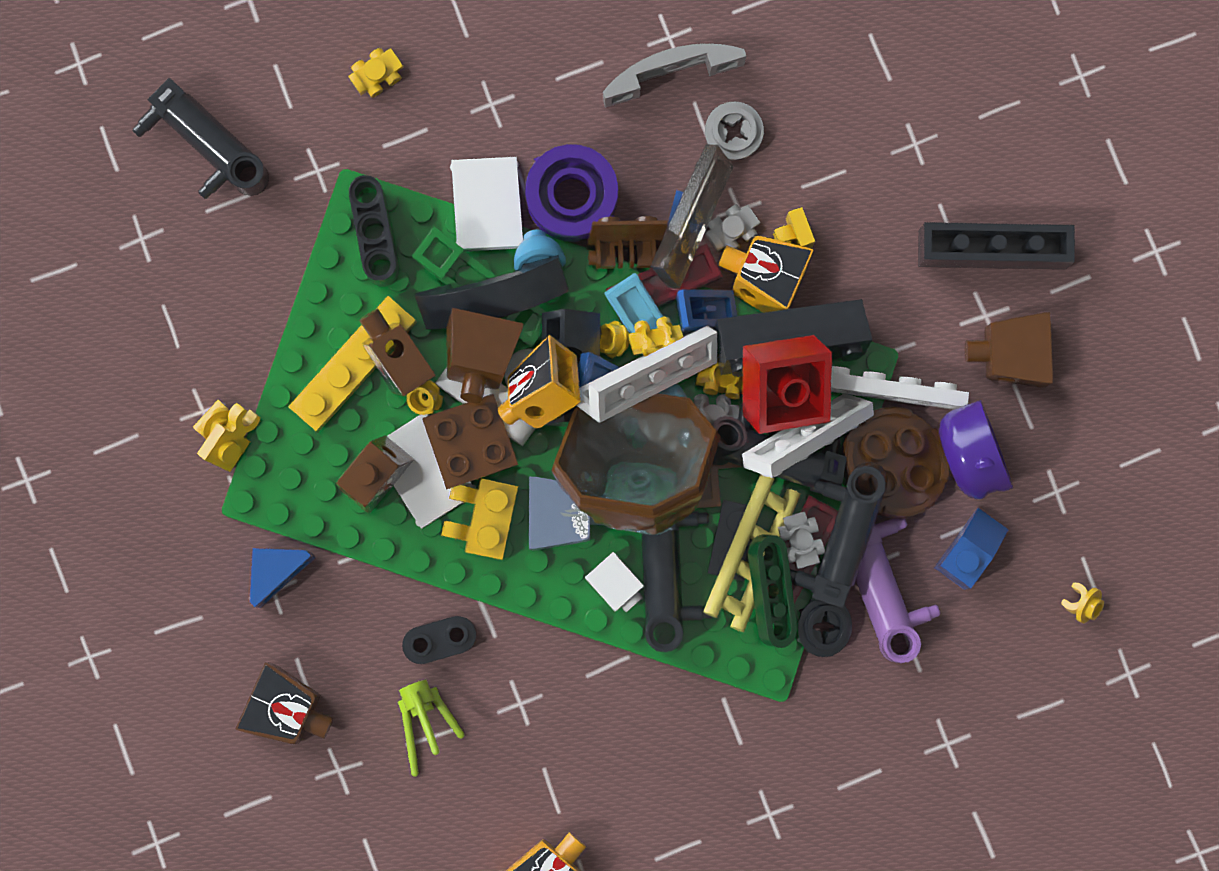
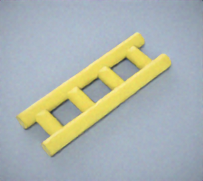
(733, 562)

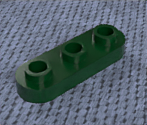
(771, 568)

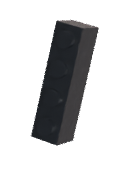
(996, 246)
(837, 325)

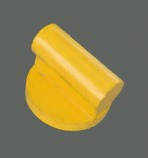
(216, 414)

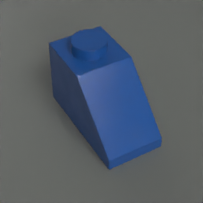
(972, 550)

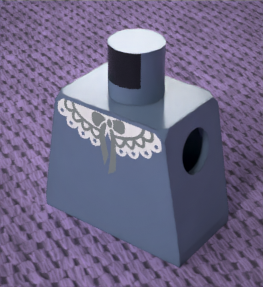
(554, 516)

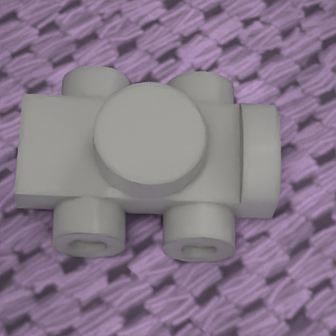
(737, 224)
(713, 412)
(798, 532)

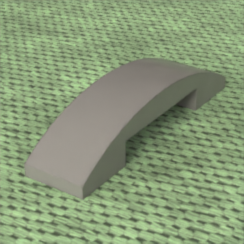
(715, 56)

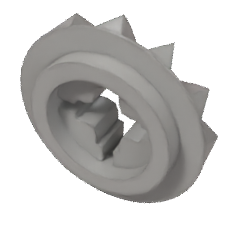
(730, 114)

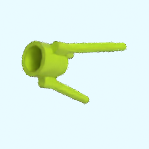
(418, 700)

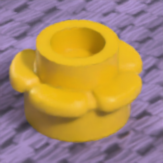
(614, 339)
(420, 404)

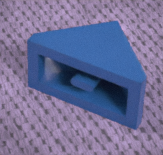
(703, 308)
(274, 570)

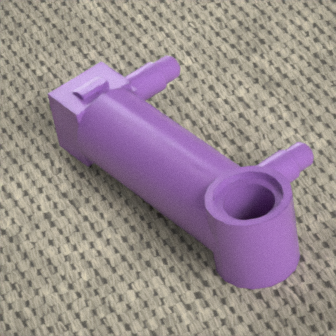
(884, 597)

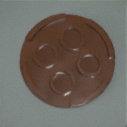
(909, 455)

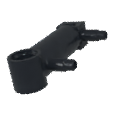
(206, 137)
(740, 438)
(848, 536)
(664, 585)

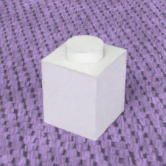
(615, 583)

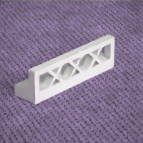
(649, 375)

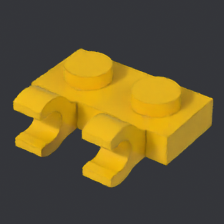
(489, 519)

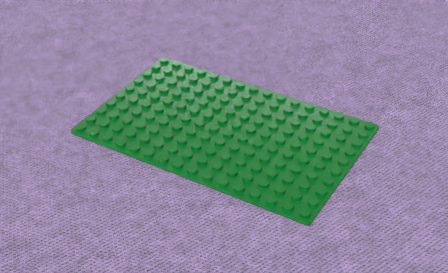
(292, 471)

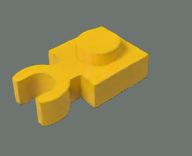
(229, 442)

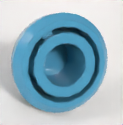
(537, 247)

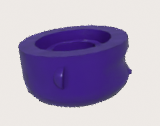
(567, 163)
(973, 451)

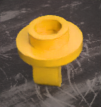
(1088, 606)

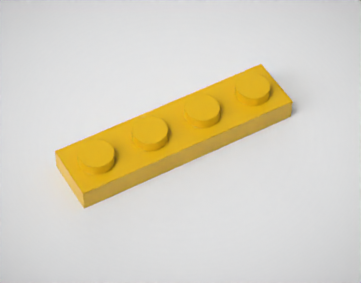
(344, 372)

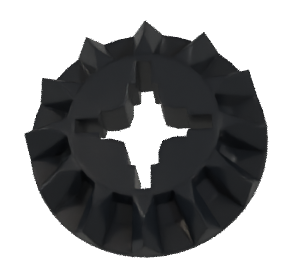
(832, 640)

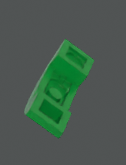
(456, 267)

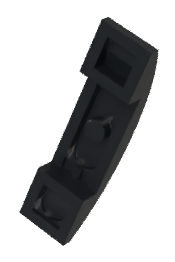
(495, 296)

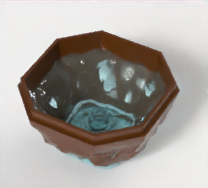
(638, 466)

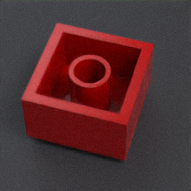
(787, 384)

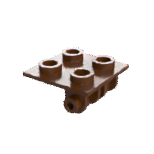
(611, 233)
(469, 441)

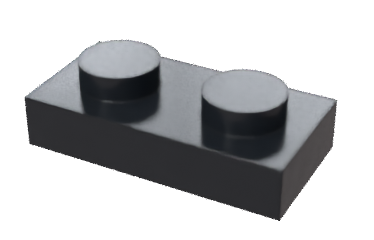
(728, 523)

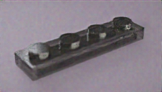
(692, 216)

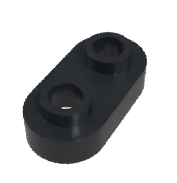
(439, 640)

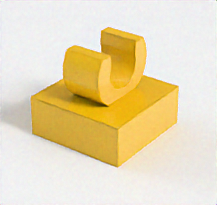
(796, 230)

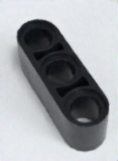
(365, 215)

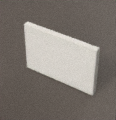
(487, 203)
(422, 481)

